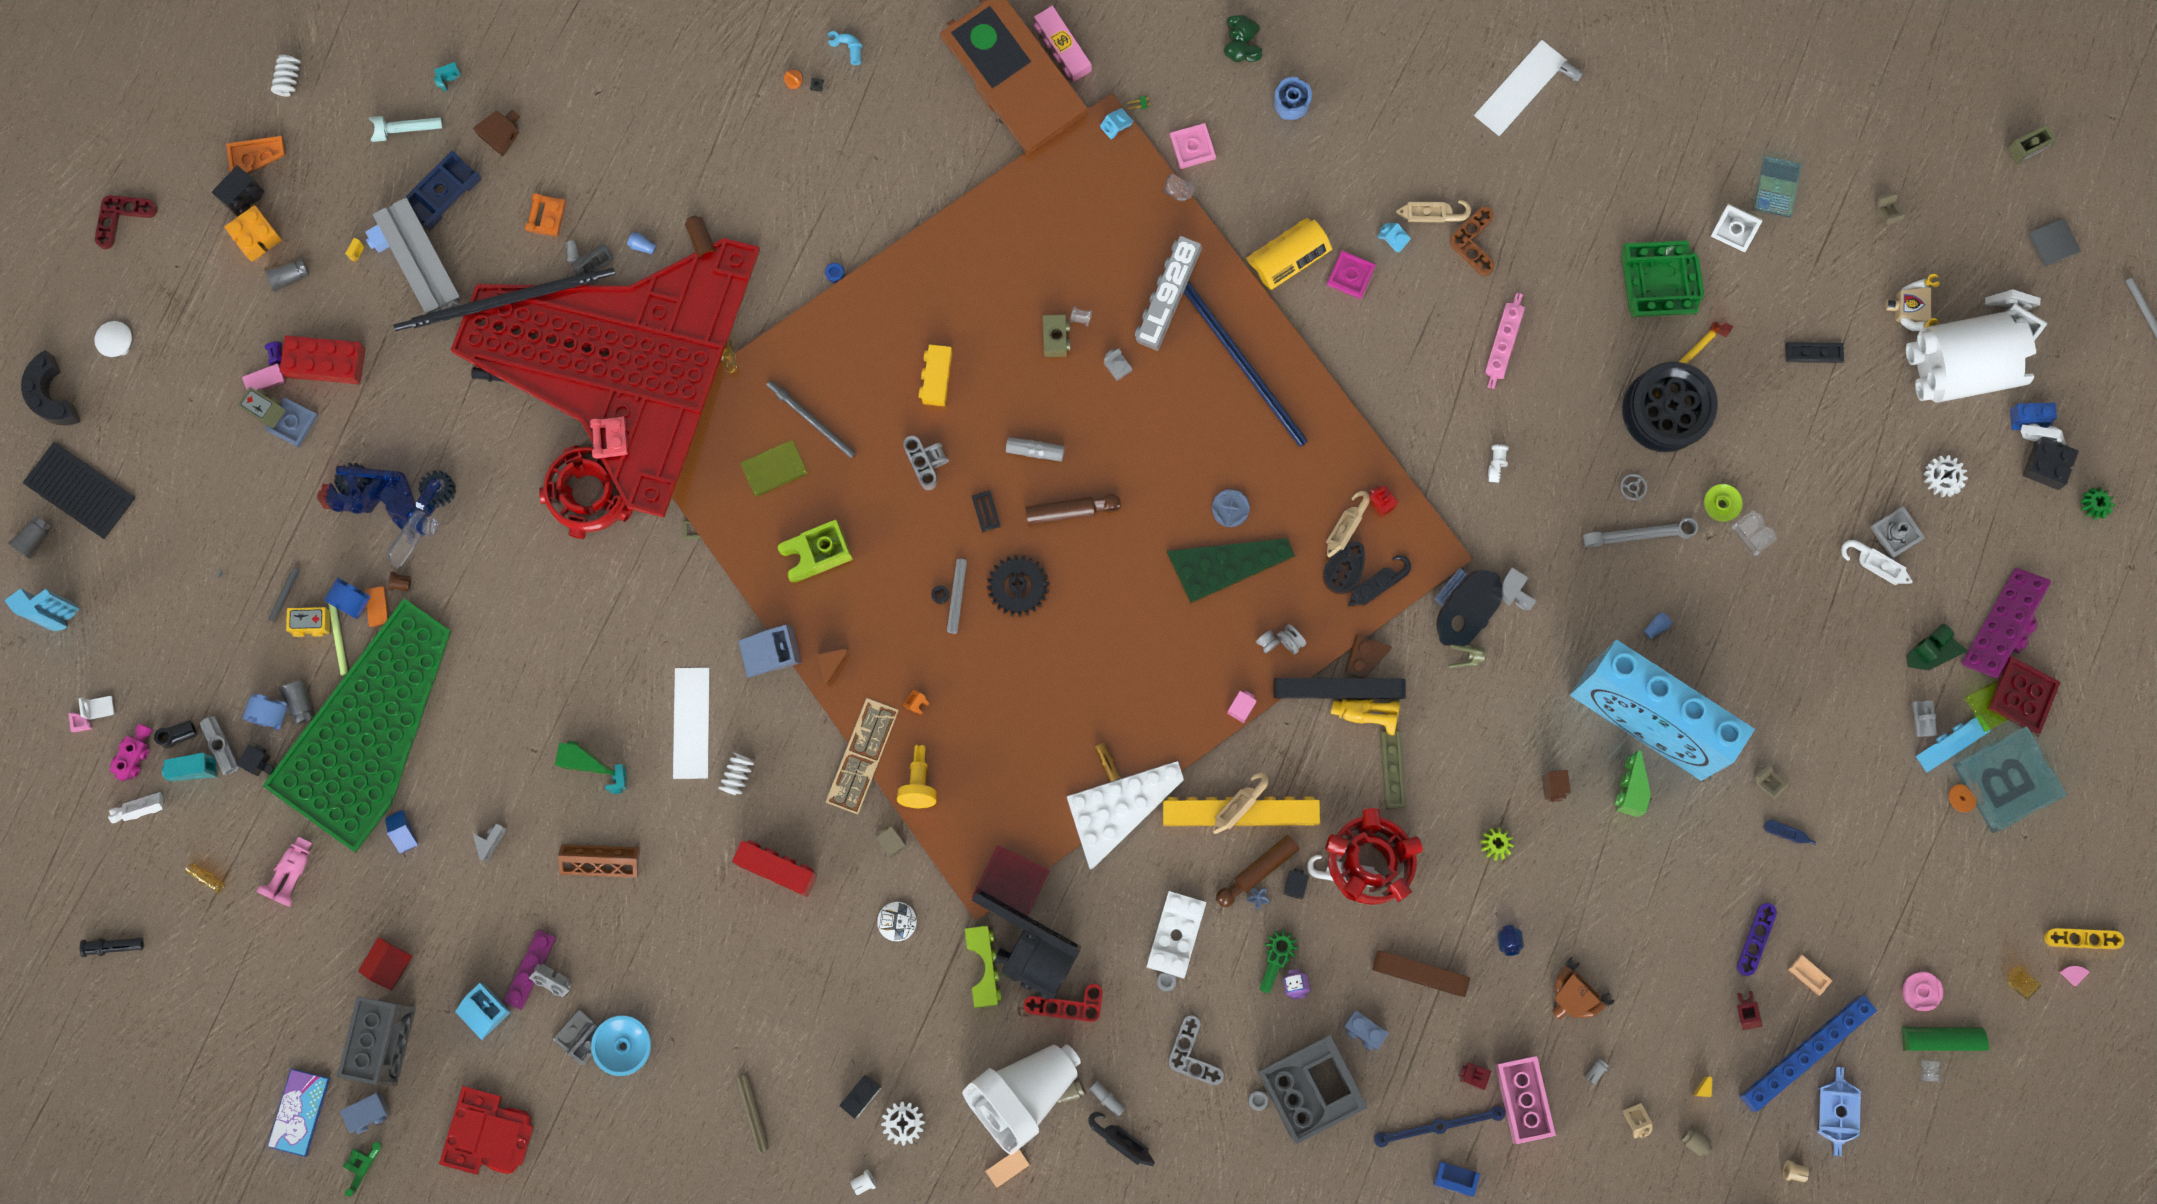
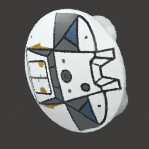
(897, 921)

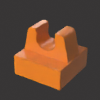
(914, 700)

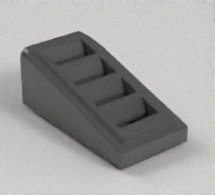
(588, 257)

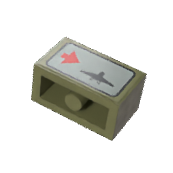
(2032, 144)
(261, 407)

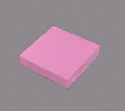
(1192, 146)

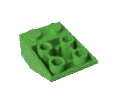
(1635, 787)

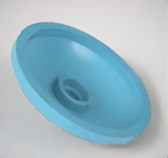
(607, 1042)

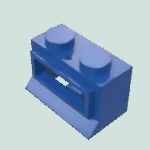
(2027, 414)

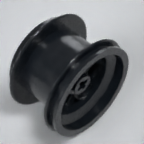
(1649, 430)

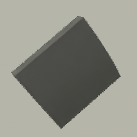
(2054, 242)
(577, 1036)

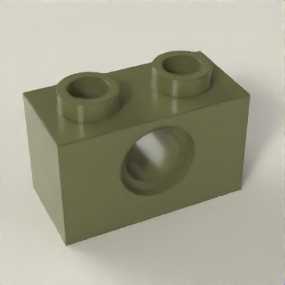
(1051, 325)

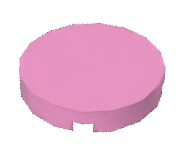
(1922, 991)

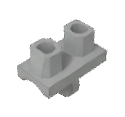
(1924, 718)

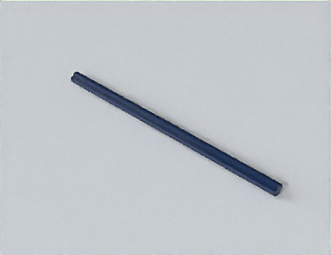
(1245, 365)

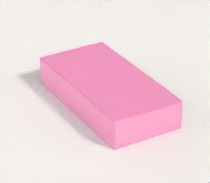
(264, 378)

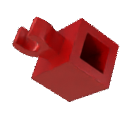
(1382, 500)

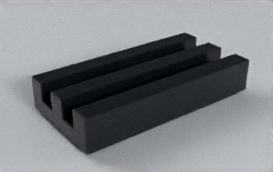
(990, 526)

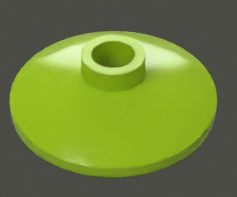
(1727, 495)

